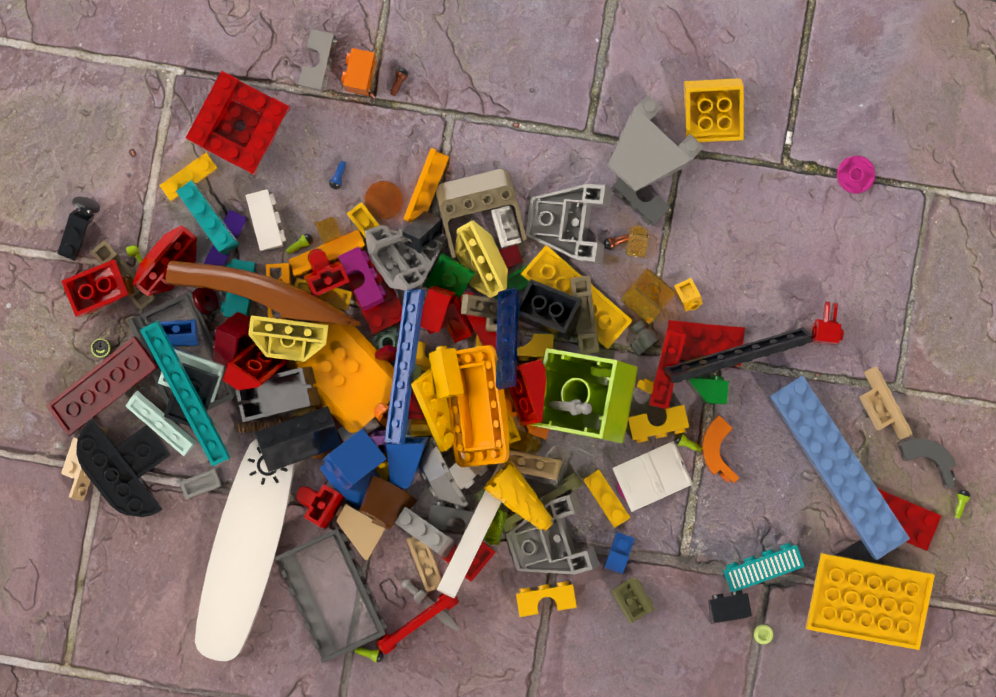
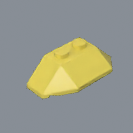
(479, 253)
(287, 338)

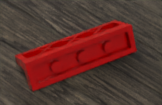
(669, 356)

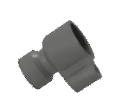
(646, 337)

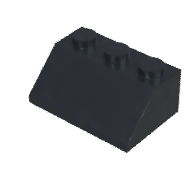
(549, 309)

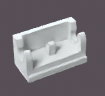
(506, 226)

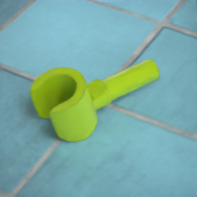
(134, 251)

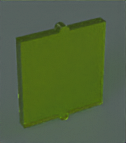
(495, 529)

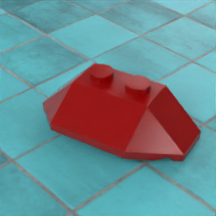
(173, 246)

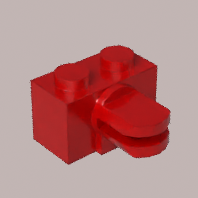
(324, 275)
(827, 330)
(321, 504)

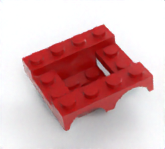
(217, 118)

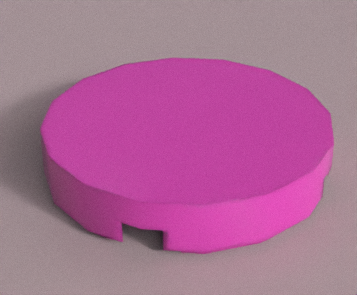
(855, 174)

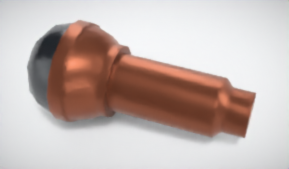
(401, 76)
(611, 243)

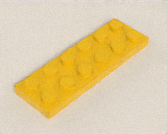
(556, 273)

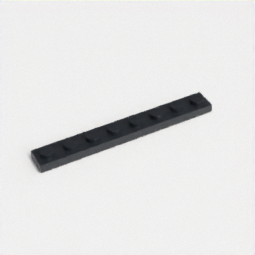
(737, 355)

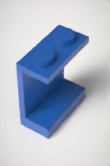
(354, 459)

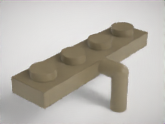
(481, 307)

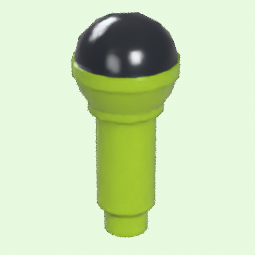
(304, 241)
(682, 440)
(963, 497)
(376, 655)

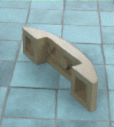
(105, 253)
(585, 328)

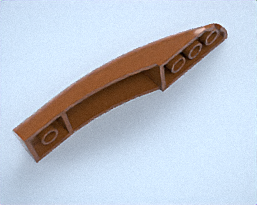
(280, 296)

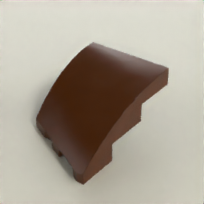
(385, 502)

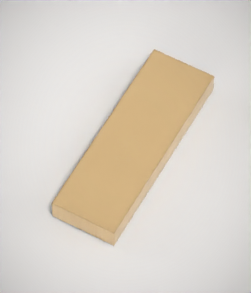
(534, 464)
(425, 564)

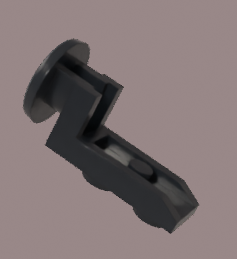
(77, 226)

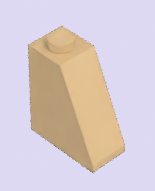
(359, 529)

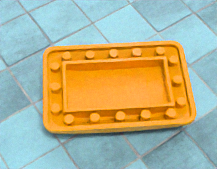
(349, 376)
(480, 413)

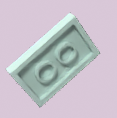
(198, 362)

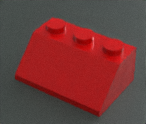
(251, 368)

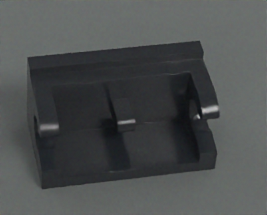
(423, 231)

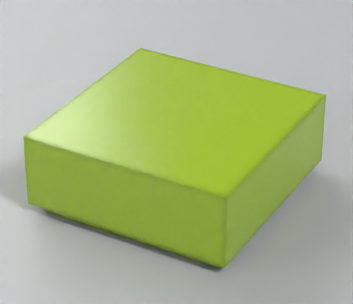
(601, 371)

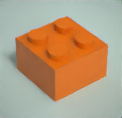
(359, 71)

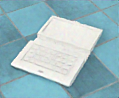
(652, 476)

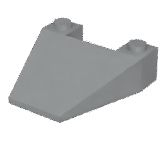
(646, 152)
(564, 218)
(551, 549)

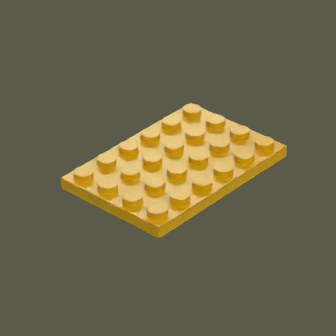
(870, 601)

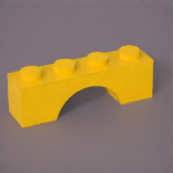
(535, 348)

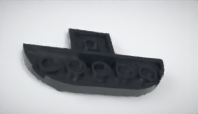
(119, 468)

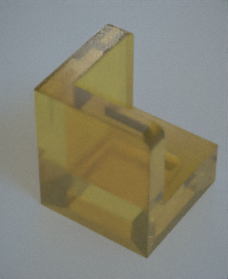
(328, 229)

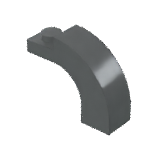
(935, 452)

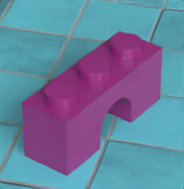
(356, 263)

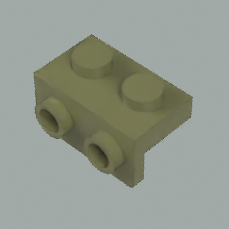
(632, 599)

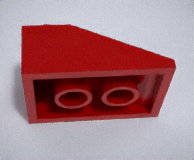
(95, 288)
(529, 392)

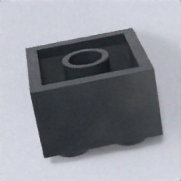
(730, 607)

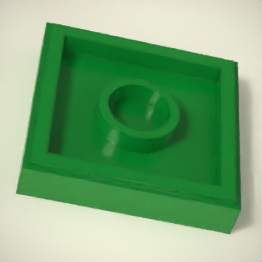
(450, 275)

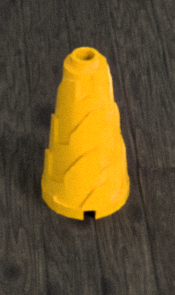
(516, 493)

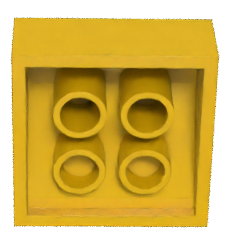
(714, 109)

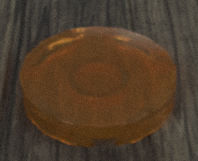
(383, 199)

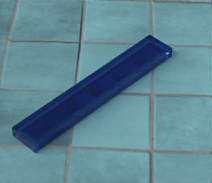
(507, 338)

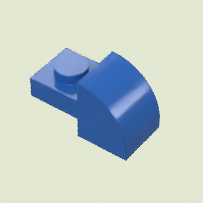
(619, 553)

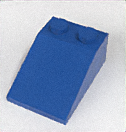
(355, 493)

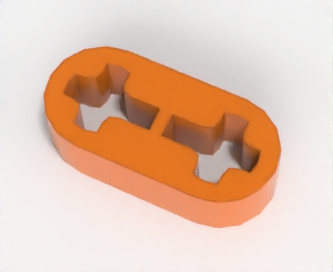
(378, 412)

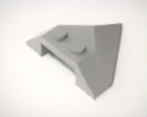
(398, 263)
(439, 476)

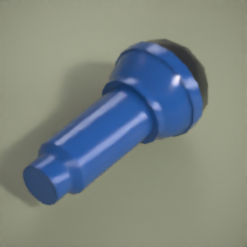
(336, 181)

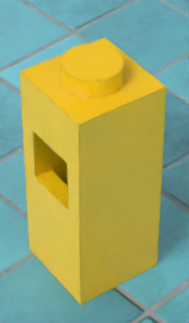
(446, 372)

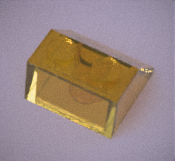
(648, 296)

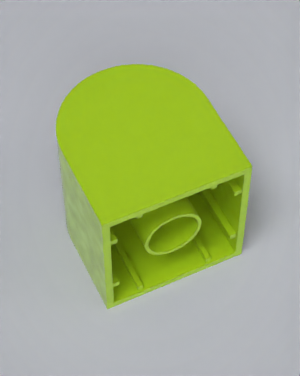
(610, 397)

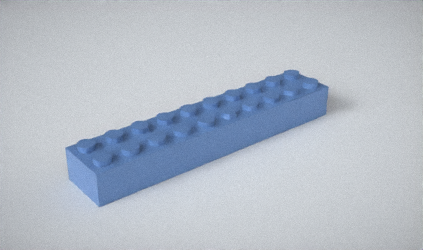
(839, 468)

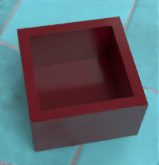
(231, 338)

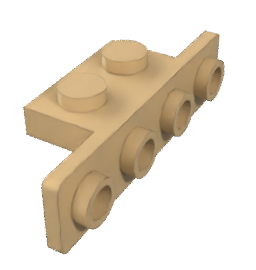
(882, 405)
(73, 470)

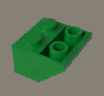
(710, 390)

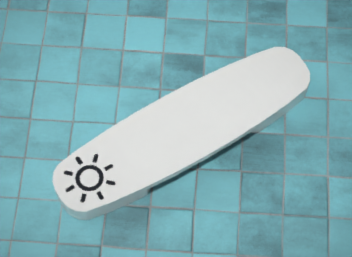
(242, 556)

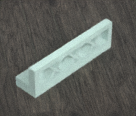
(162, 426)

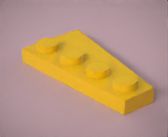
(435, 410)

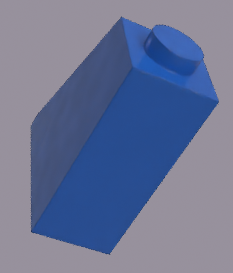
(405, 460)

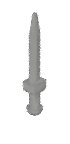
(574, 407)
(420, 596)

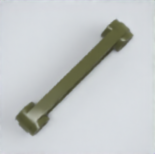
(570, 483)

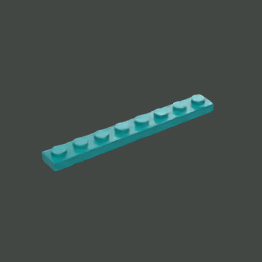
(185, 393)

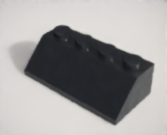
(298, 439)

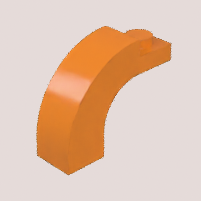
(710, 450)

